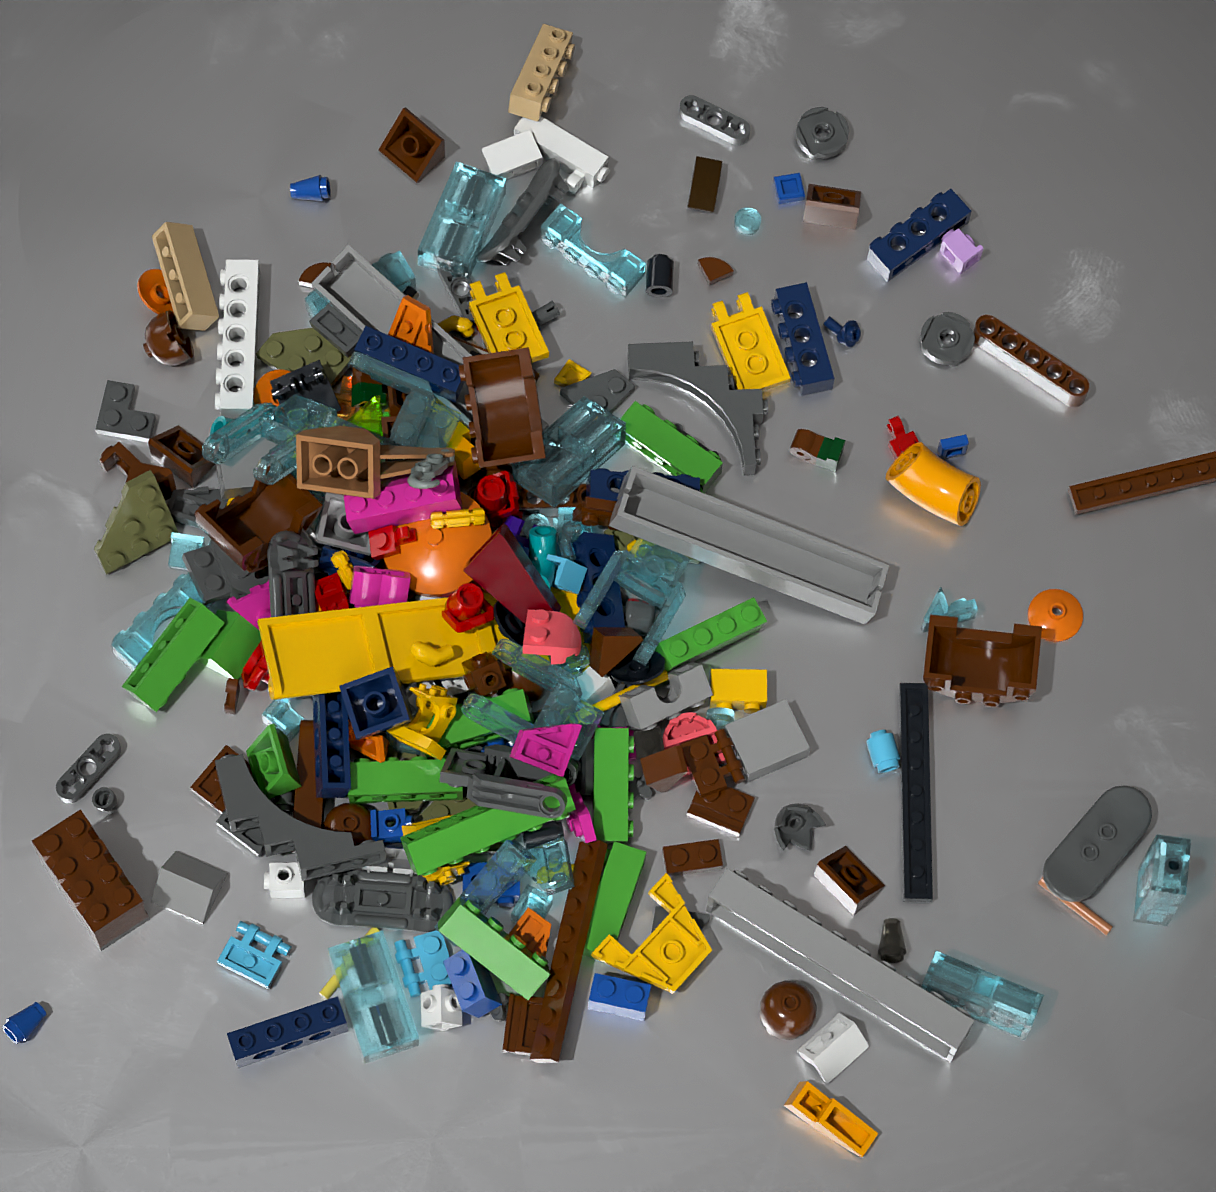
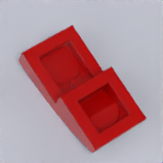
(331, 593)

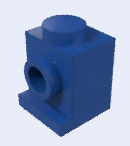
(380, 827)

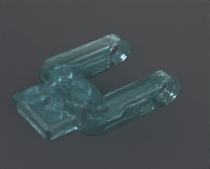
(420, 418)
(275, 424)
(649, 574)
(560, 708)

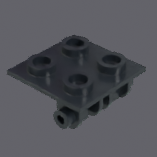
(307, 382)

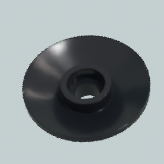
(509, 624)
(631, 672)

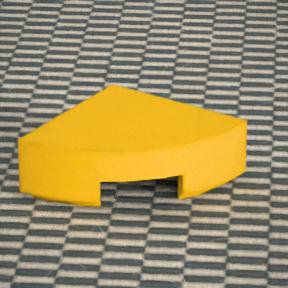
(571, 374)

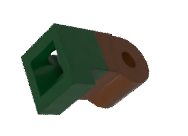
(365, 389)
(817, 449)

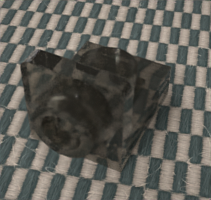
(648, 742)

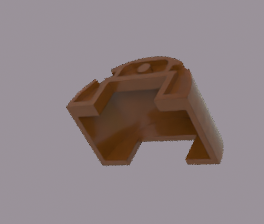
(503, 407)
(253, 519)
(981, 663)

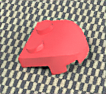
(551, 635)
(687, 728)

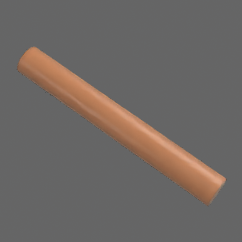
(1084, 912)

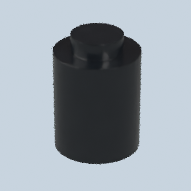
(659, 276)
(548, 832)

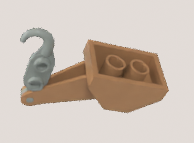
(349, 462)

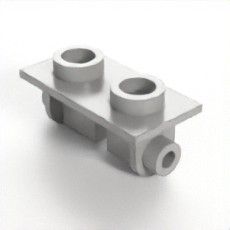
(395, 862)

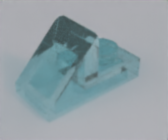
(960, 608)

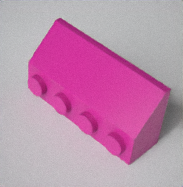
(402, 503)

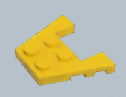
(668, 952)

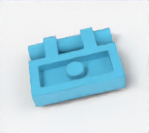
(431, 952)
(251, 962)

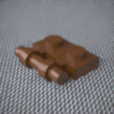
(704, 766)

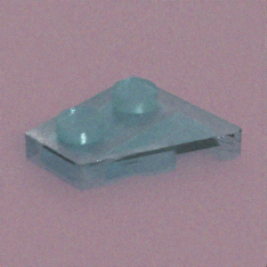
(553, 867)

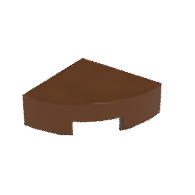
(714, 269)
(312, 273)
(233, 691)

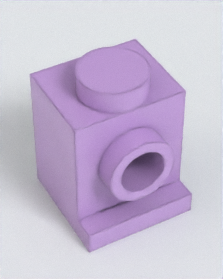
(960, 250)

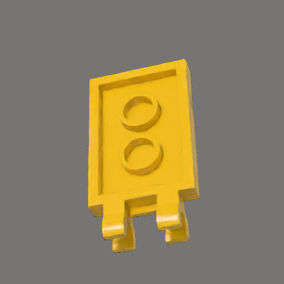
(506, 319)
(748, 346)

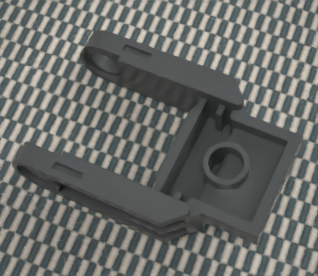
(219, 576)
(503, 782)

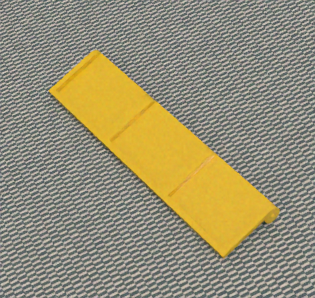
(334, 647)

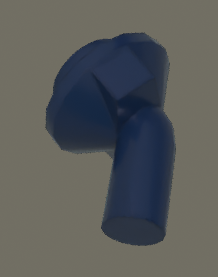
(844, 333)

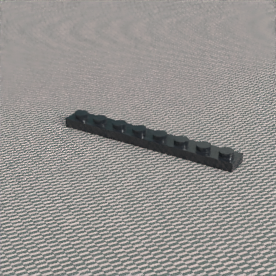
(915, 792)

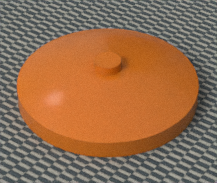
(440, 554)

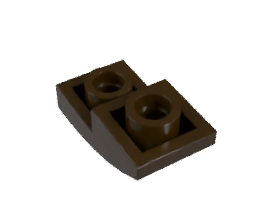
(704, 184)

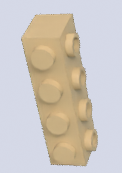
(541, 72)
(185, 276)

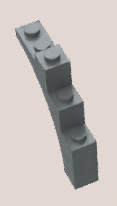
(679, 367)

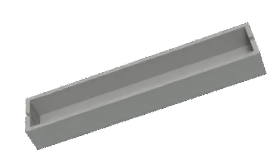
(373, 301)
(749, 545)
(839, 964)

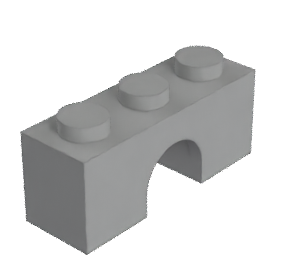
(687, 689)

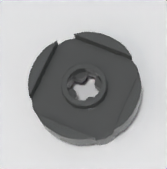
(822, 147)
(950, 353)

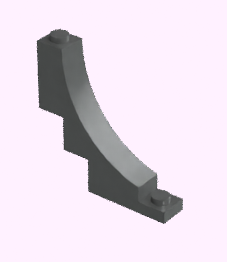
(316, 849)

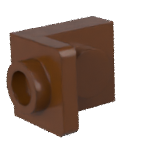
(117, 455)

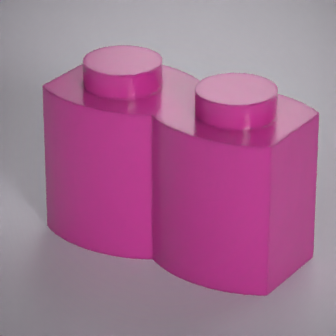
(378, 586)

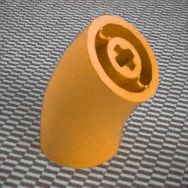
(935, 484)

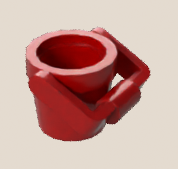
(494, 496)
(465, 608)
(255, 669)

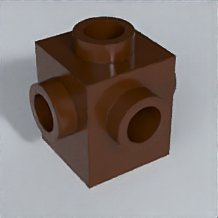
(484, 674)

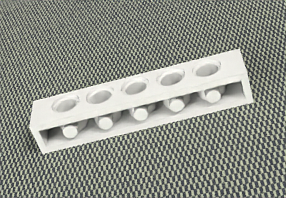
(246, 275)

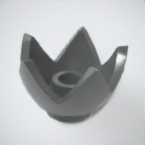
(795, 825)

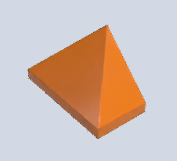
(372, 746)

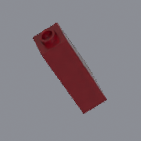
(510, 575)

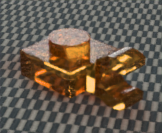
(345, 399)

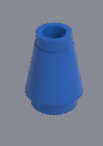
(313, 188)
(24, 1022)

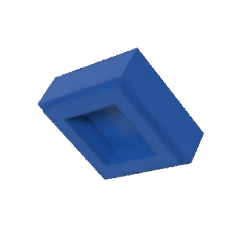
(789, 188)
(953, 446)

